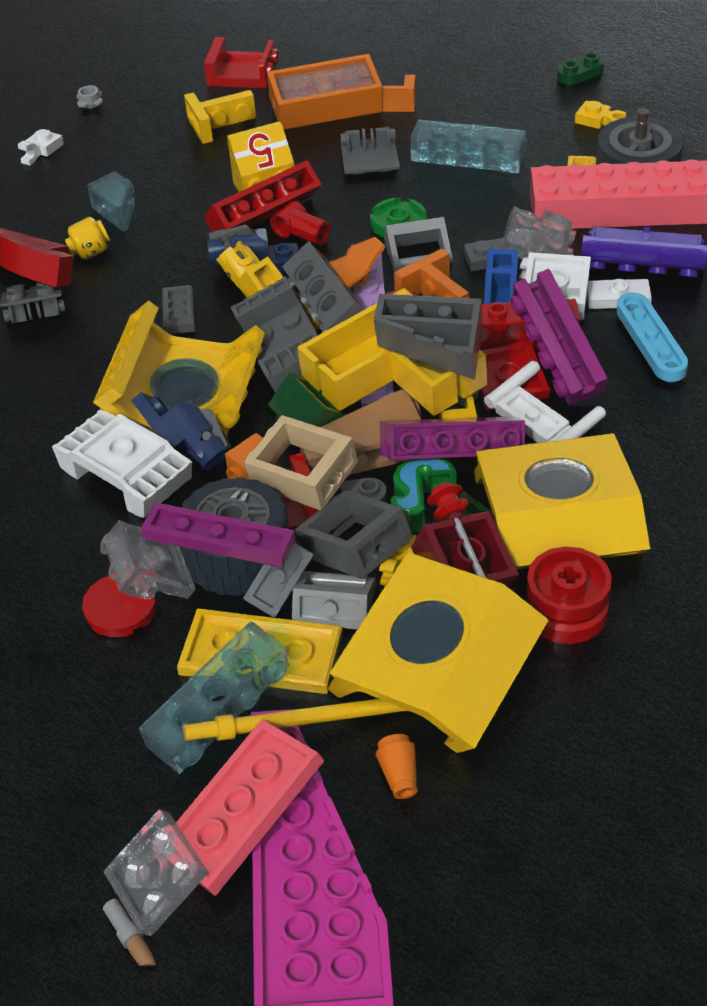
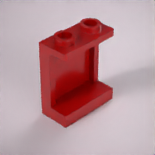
(239, 68)

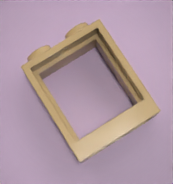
(323, 480)

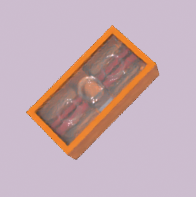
(325, 91)

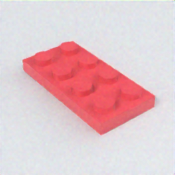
(246, 800)

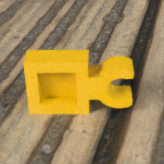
(596, 114)

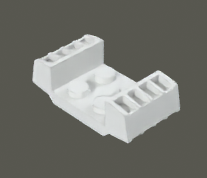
(125, 457)

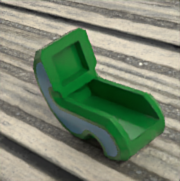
(413, 480)

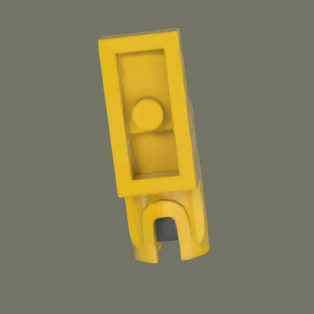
(247, 271)

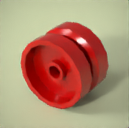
(571, 592)

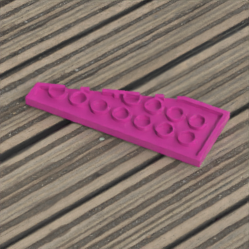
(315, 910)

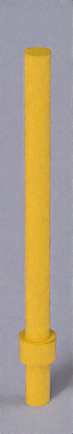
(226, 727)

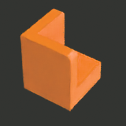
(400, 97)

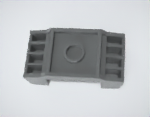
(285, 328)

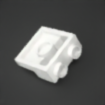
(569, 272)

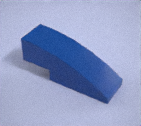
(500, 275)

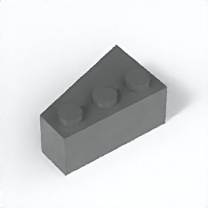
(432, 330)

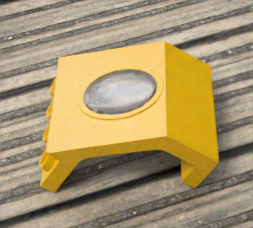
(564, 496)

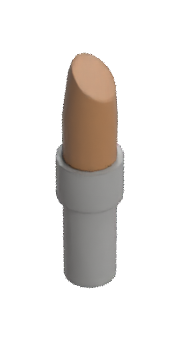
(128, 933)

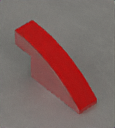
(35, 258)

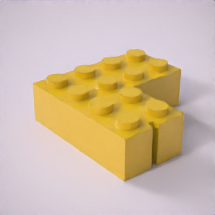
(351, 365)

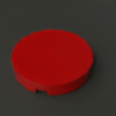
(113, 612)

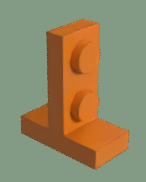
(430, 277)

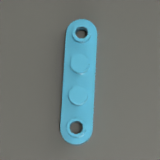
(652, 337)

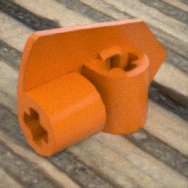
(358, 261)

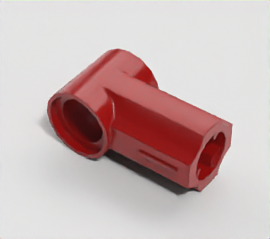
(296, 221)

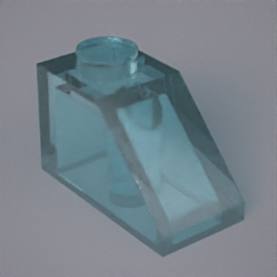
(113, 199)

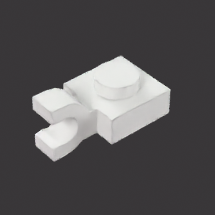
(40, 143)

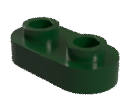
(580, 68)

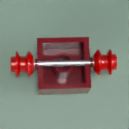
(466, 541)

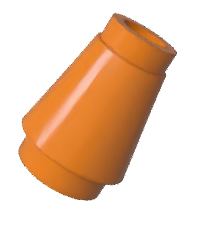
(398, 764)

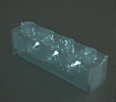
(468, 145)
(218, 677)

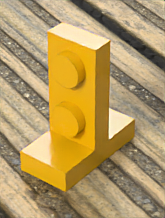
(218, 112)

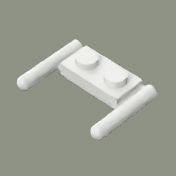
(541, 421)

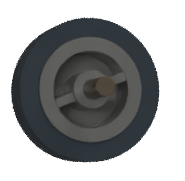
(639, 140)

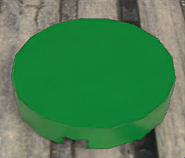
(394, 212)

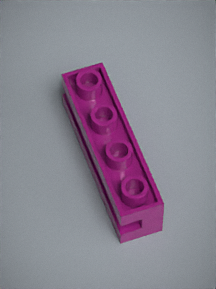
(559, 338)
(448, 436)

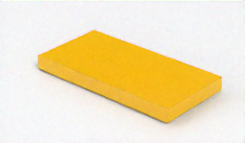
(308, 646)

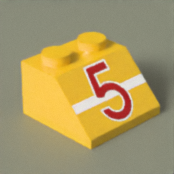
(258, 154)

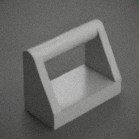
(415, 233)
(332, 598)

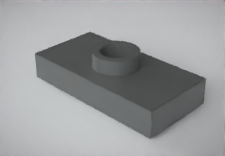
(178, 309)

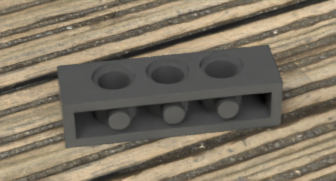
(321, 288)

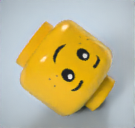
(87, 238)

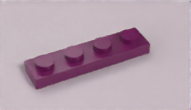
(218, 534)

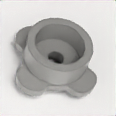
(89, 97)

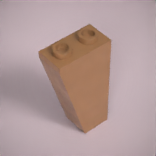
(364, 428)

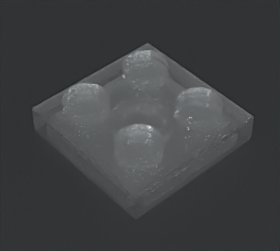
(155, 872)

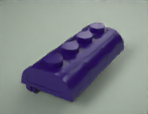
(645, 248)

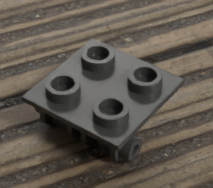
(371, 153)
(19, 295)

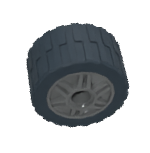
(239, 500)

